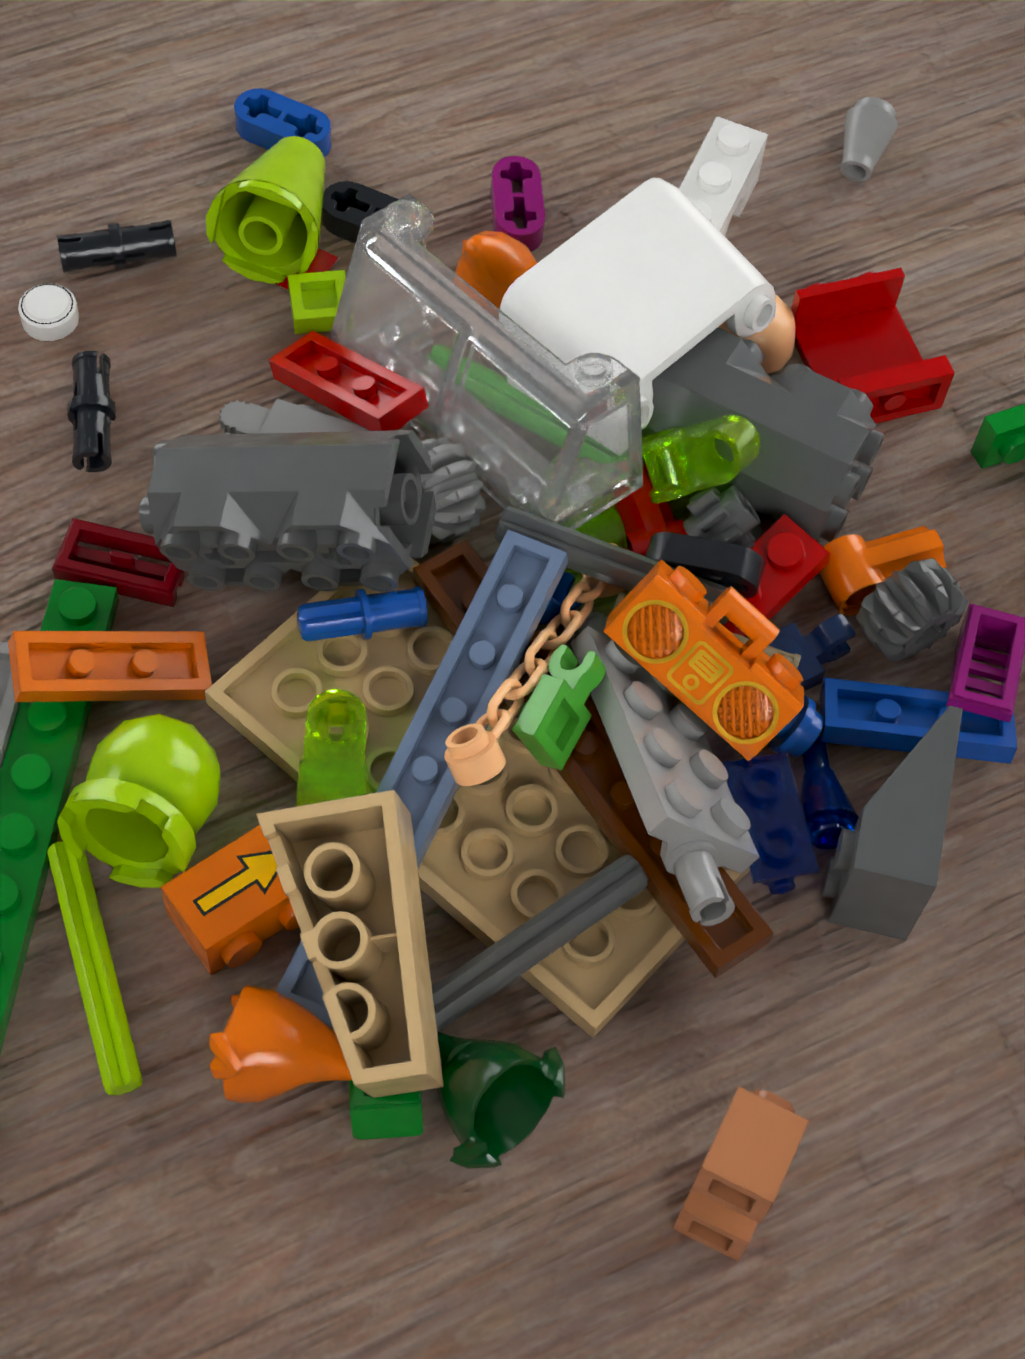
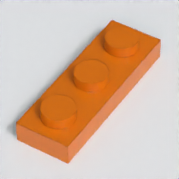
(108, 665)

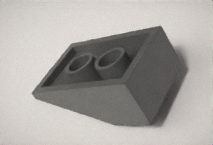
(894, 853)

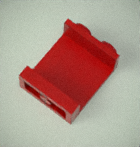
(860, 341)

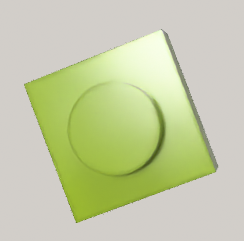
(315, 299)

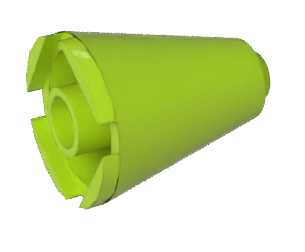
(271, 213)

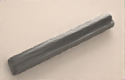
(590, 554)
(537, 939)

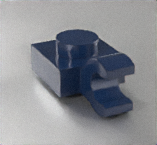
(820, 646)

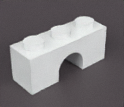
(725, 171)

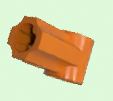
(860, 565)

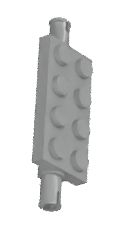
(670, 775)

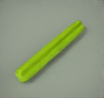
(95, 971)

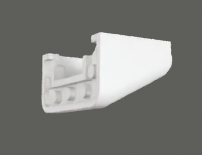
(641, 287)

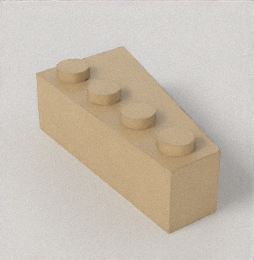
(363, 929)

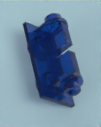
(777, 821)

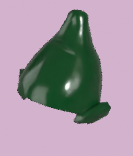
(494, 1095)

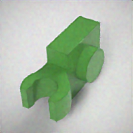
(556, 710)

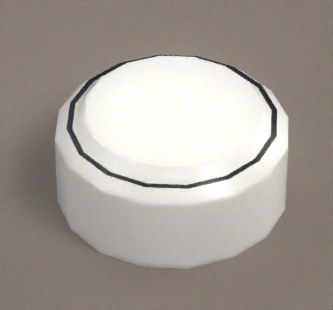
(48, 312)

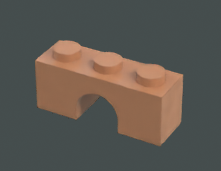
(742, 1171)

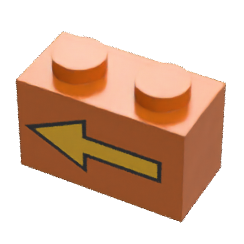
(230, 902)

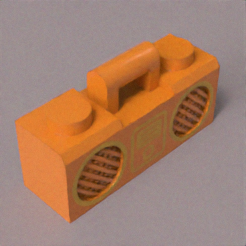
(688, 650)

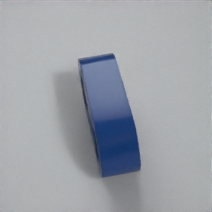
(268, 117)

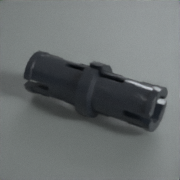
(116, 245)
(91, 411)

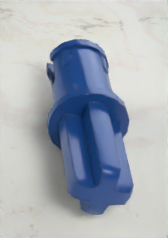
(362, 614)

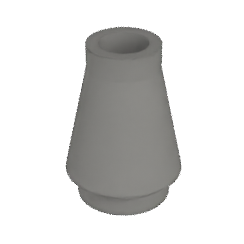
(866, 136)

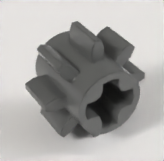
(722, 517)

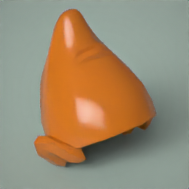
(492, 263)
(273, 1047)

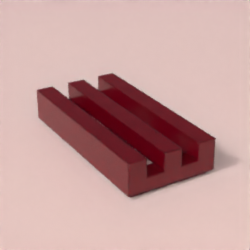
(117, 569)

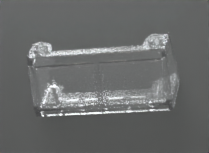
(539, 428)

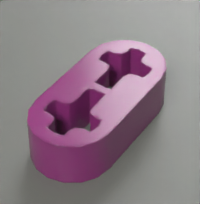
(527, 204)

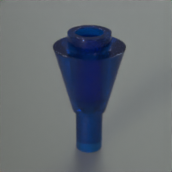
(824, 799)

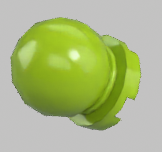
(143, 800)

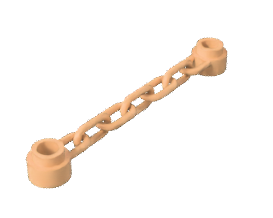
(475, 753)

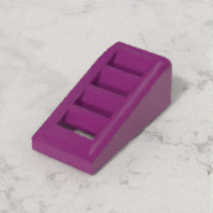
(996, 632)

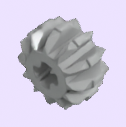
(454, 488)

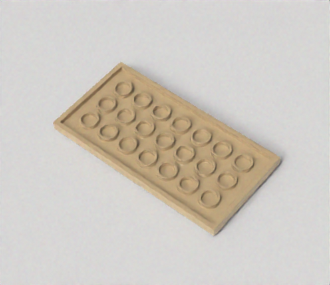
(502, 843)

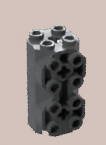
(807, 425)
(305, 501)

